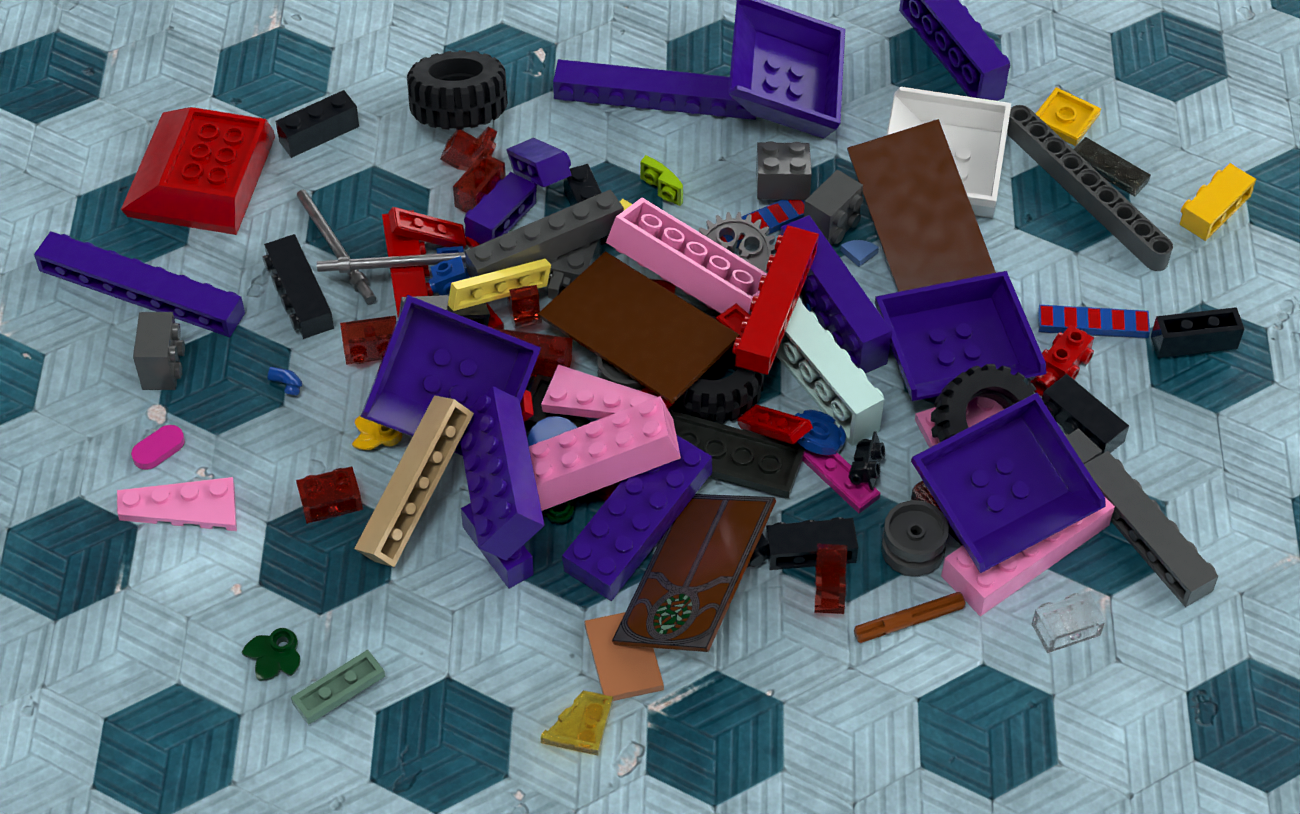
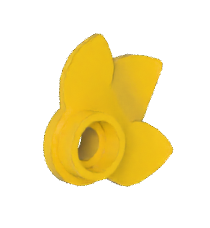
(374, 434)

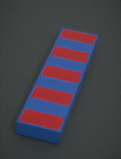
(774, 216)
(1094, 320)

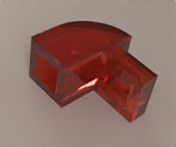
(464, 149)
(524, 306)
(830, 579)

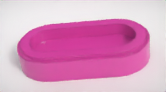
(158, 447)

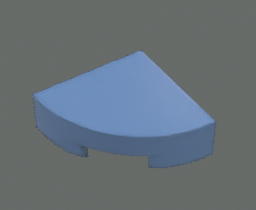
(859, 251)

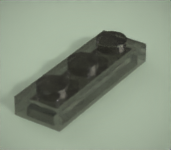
(1113, 167)

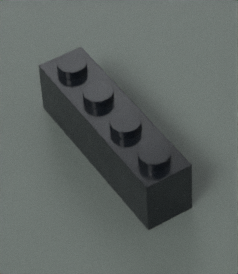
(298, 287)

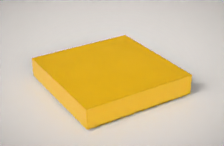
(1068, 115)

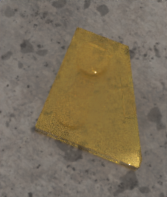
(582, 724)

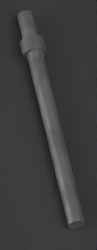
(345, 264)
(357, 279)

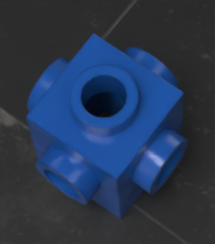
(446, 273)

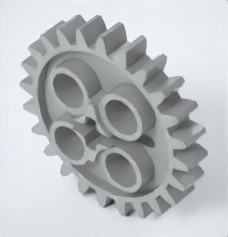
(752, 233)

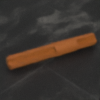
(909, 617)

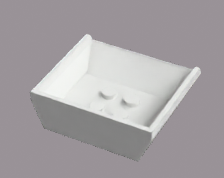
(973, 131)

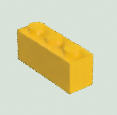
(1217, 201)

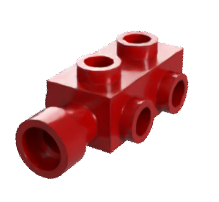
(1074, 348)

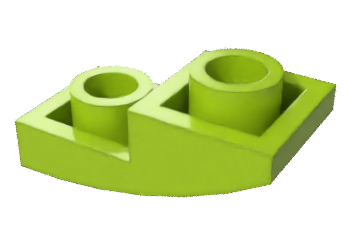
(657, 174)

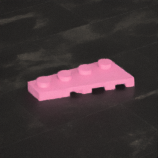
(588, 395)
(196, 502)

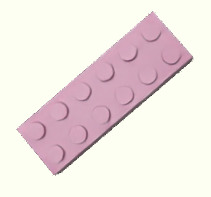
(684, 257)
(604, 452)
(994, 585)

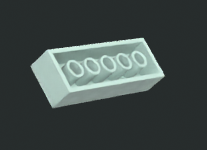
(830, 376)

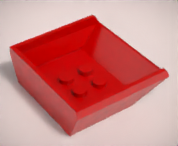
(200, 169)

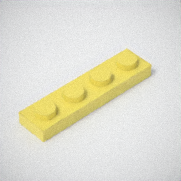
(497, 284)

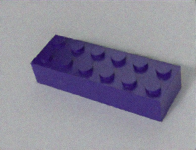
(960, 46)
(843, 305)
(500, 475)
(635, 521)

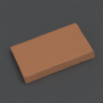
(621, 668)

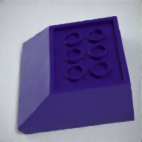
(787, 67)
(958, 327)
(443, 357)
(1009, 482)

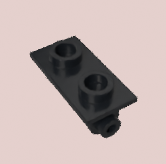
(867, 461)

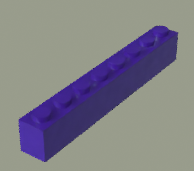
(646, 89)
(140, 283)

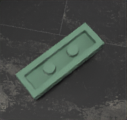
(338, 687)

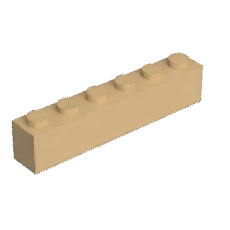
(414, 481)

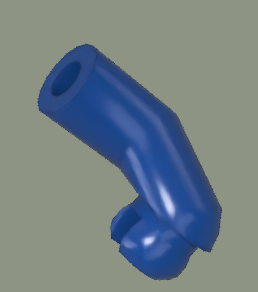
(288, 377)

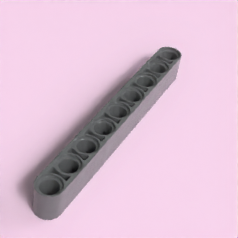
(1089, 188)

